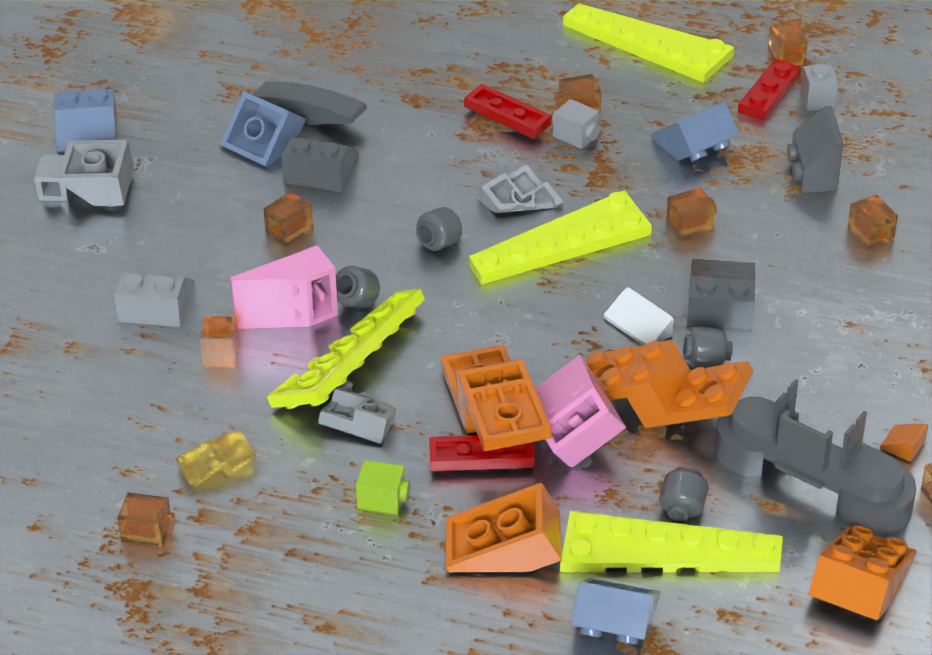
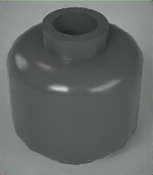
(438, 229)
(357, 287)
(706, 347)
(683, 493)

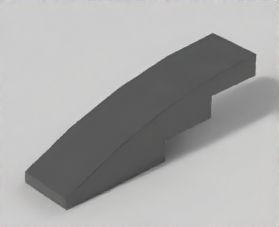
(312, 102)

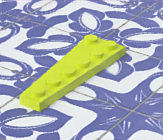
(667, 47)
(572, 235)
(347, 353)
(632, 543)

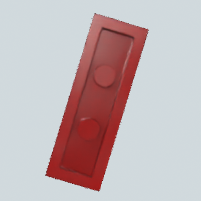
(769, 89)
(508, 111)
(468, 454)

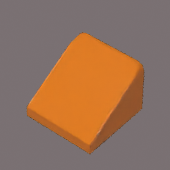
(905, 440)

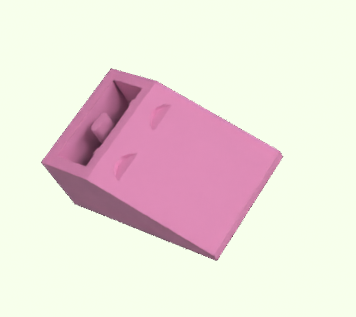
(286, 292)
(577, 412)

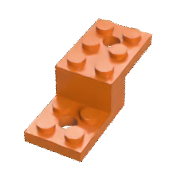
(663, 385)
(495, 397)

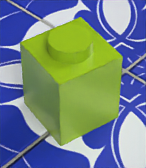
(382, 487)

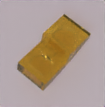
(224, 452)

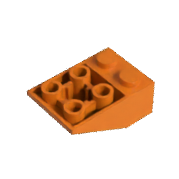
(861, 571)

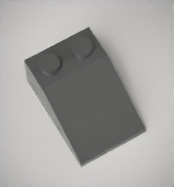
(721, 294)

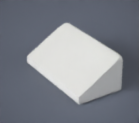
(639, 318)

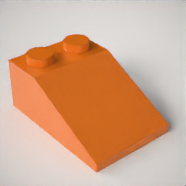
(505, 534)

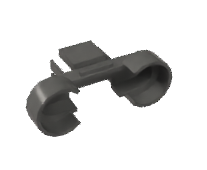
(869, 484)

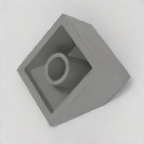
(97, 171)
(152, 299)

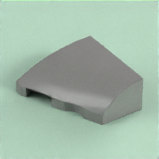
(518, 192)
(358, 414)

